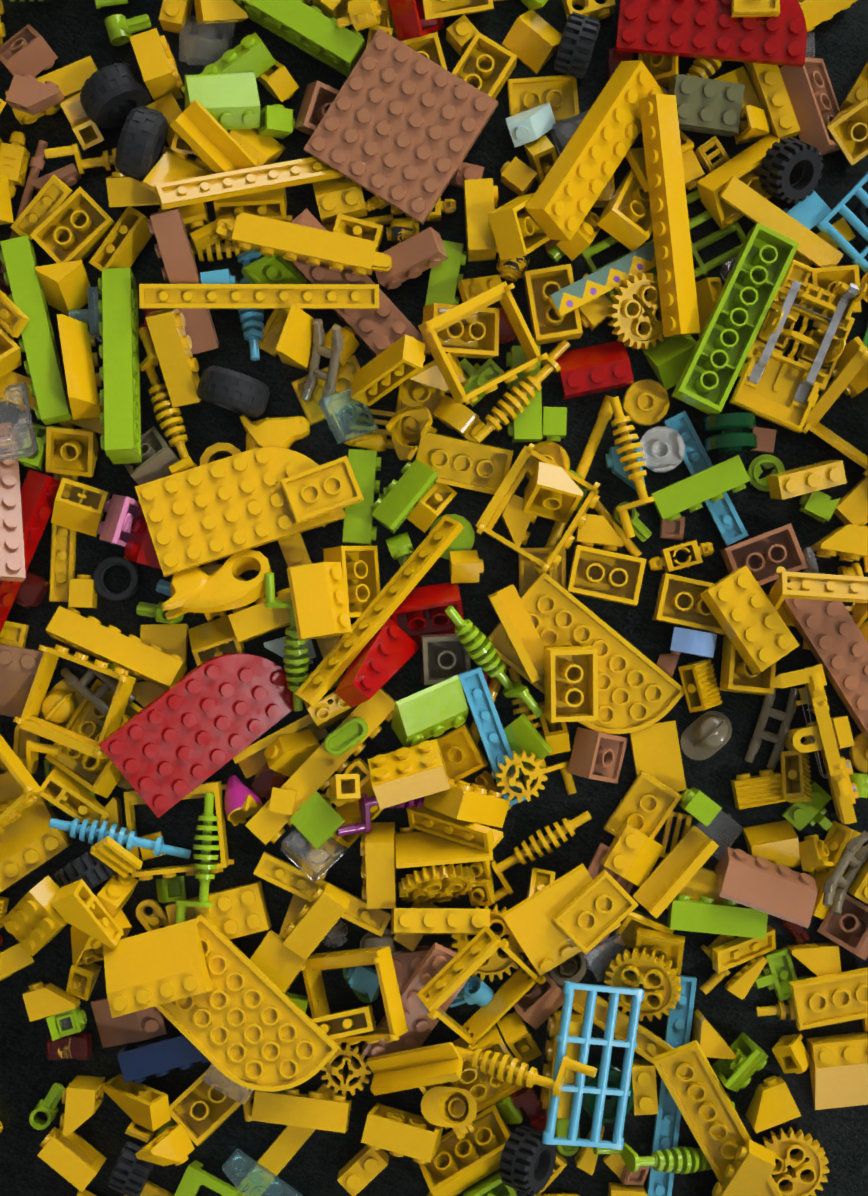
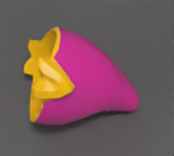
(240, 801)

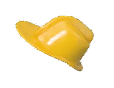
(60, 703)
(449, 1107)

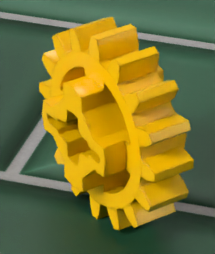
(530, 773)
(355, 1070)

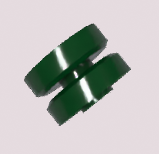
(730, 433)
(610, 1100)

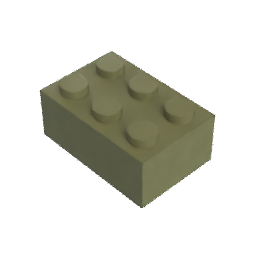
(707, 104)

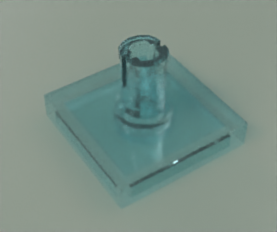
(91, 314)
(347, 417)

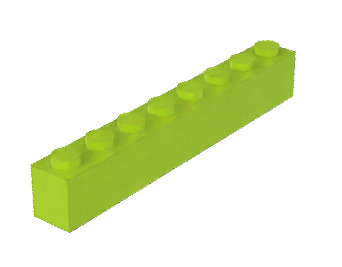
(38, 335)

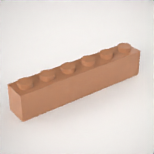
(181, 269)

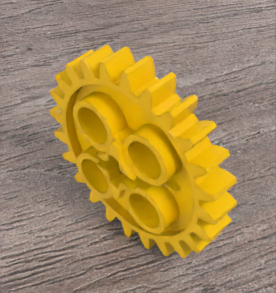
(641, 311)
(436, 884)
(496, 962)
(643, 966)
(798, 1184)

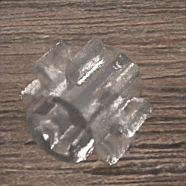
(336, 935)

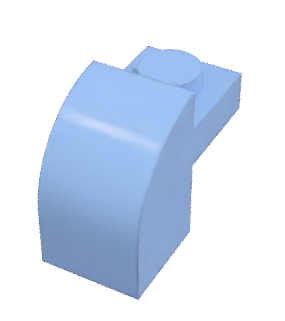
(693, 642)

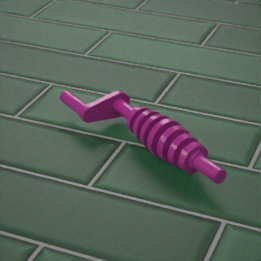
(364, 805)

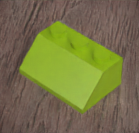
(227, 97)
(404, 495)
(430, 712)

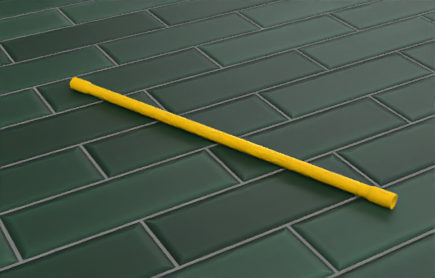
(604, 415)

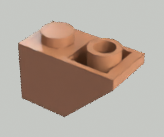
(31, 95)

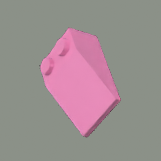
(119, 520)

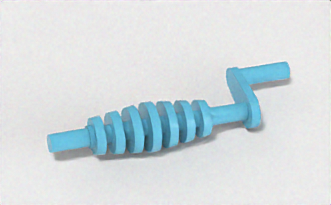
(251, 318)
(132, 840)

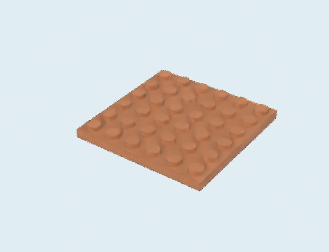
(401, 126)

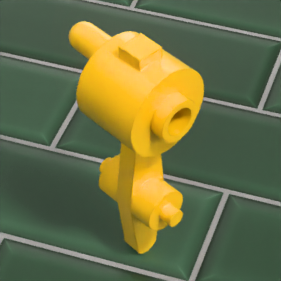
(361, 14)

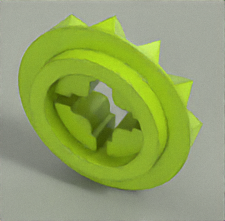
(767, 462)

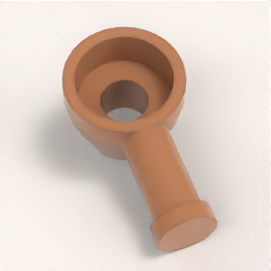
(668, 662)

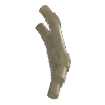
(318, 350)
(95, 698)
(780, 738)
(836, 894)

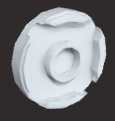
(662, 449)

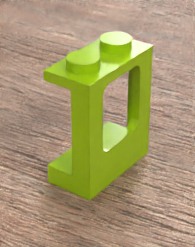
(196, 1176)

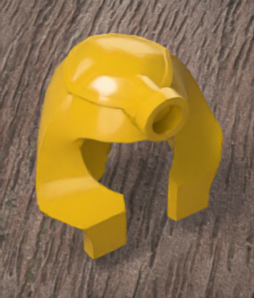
(407, 428)

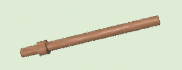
(37, 165)

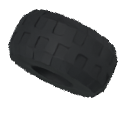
(113, 93)
(141, 142)
(233, 391)

